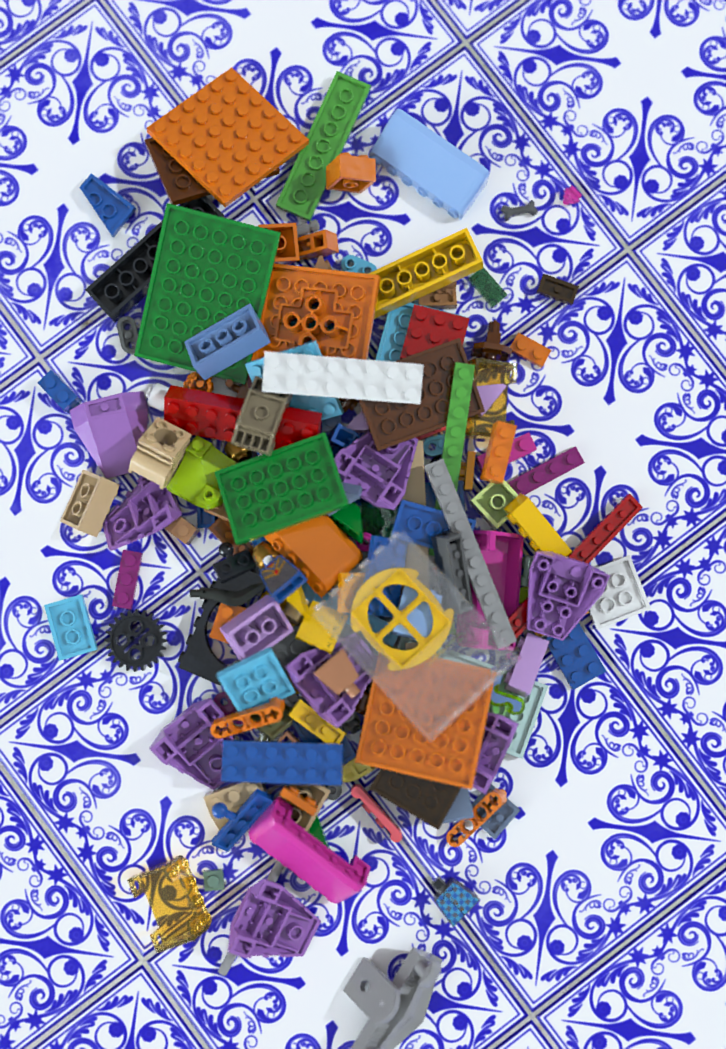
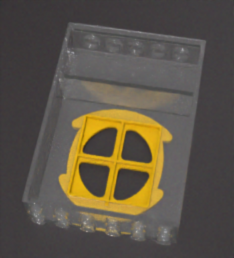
(446, 667)

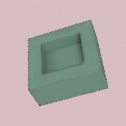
(213, 879)

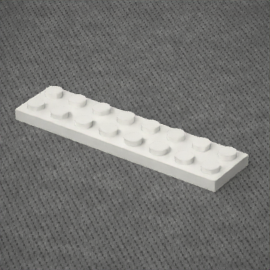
(342, 377)

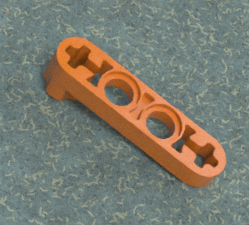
(274, 710)
(477, 820)

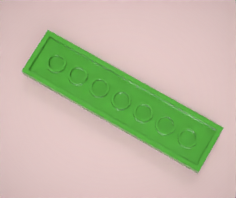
(326, 141)

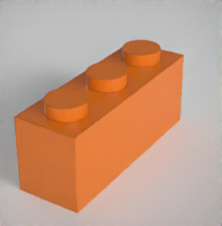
(498, 452)

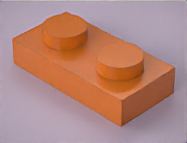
(530, 350)
(292, 794)

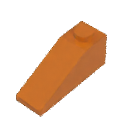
(318, 244)

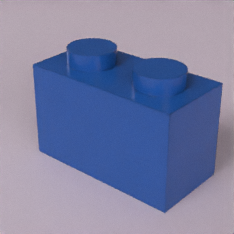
(59, 391)

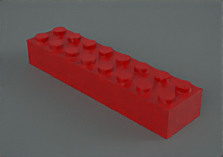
(217, 414)

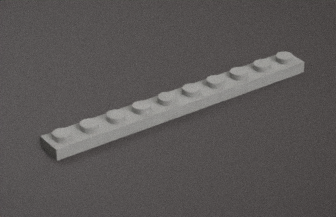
(476, 566)

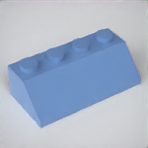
(227, 342)

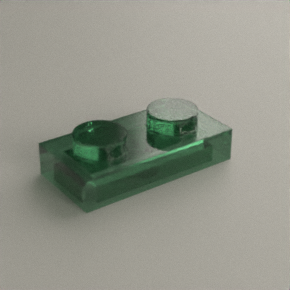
(487, 287)

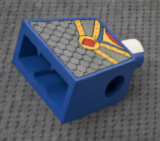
(281, 577)

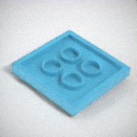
(255, 680)

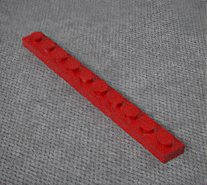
(588, 548)

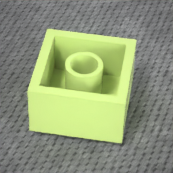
(492, 501)

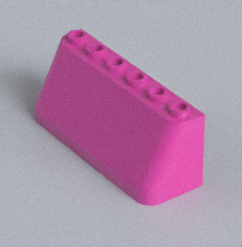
(504, 562)
(307, 855)

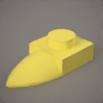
(353, 771)

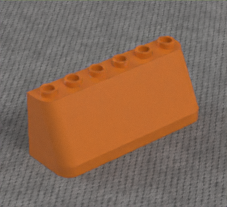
(317, 551)

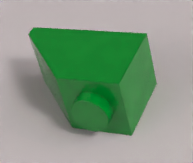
(350, 521)

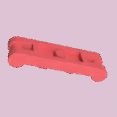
(382, 819)

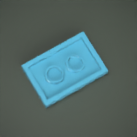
(71, 627)

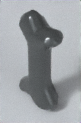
(529, 208)

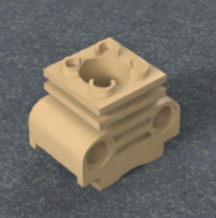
(160, 452)

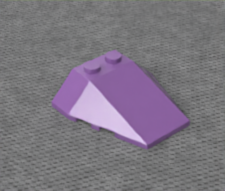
(379, 473)
(140, 514)
(320, 697)
(496, 741)
(190, 745)
(271, 923)

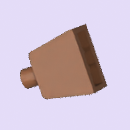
(339, 674)

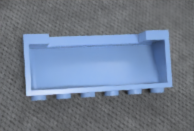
(429, 164)

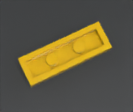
(315, 724)

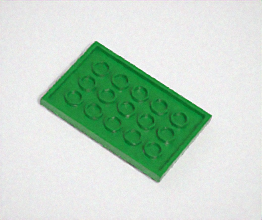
(281, 489)

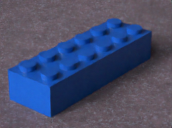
(282, 762)

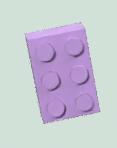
(256, 628)

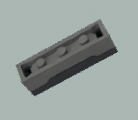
(451, 561)

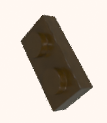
(557, 289)

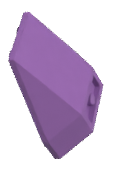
(112, 429)
(561, 593)

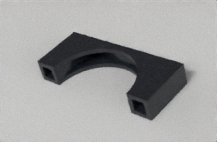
(199, 657)

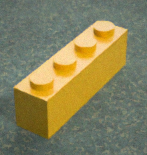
(535, 526)

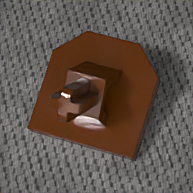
(491, 348)

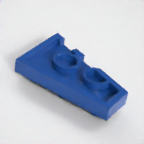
(107, 203)

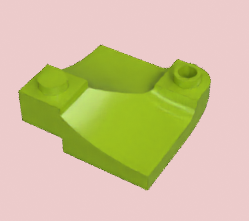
(196, 476)

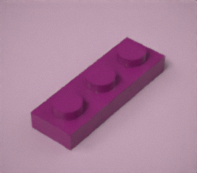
(127, 579)

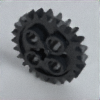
(125, 627)

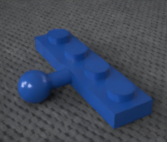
(241, 820)

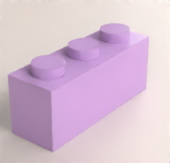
(525, 670)

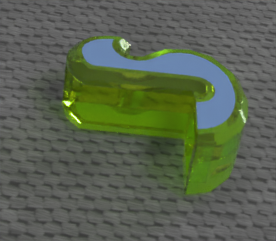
(499, 698)

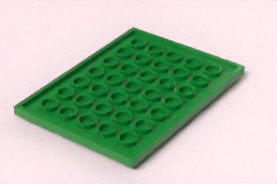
(199, 277)

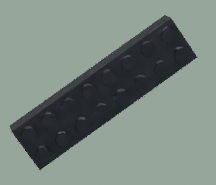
(130, 276)

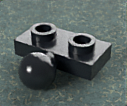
(233, 564)

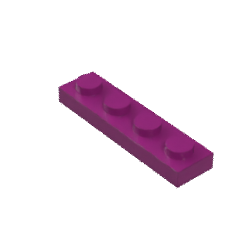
(547, 471)

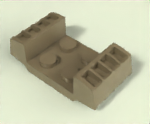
(260, 419)

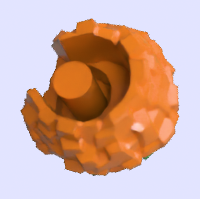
(196, 382)

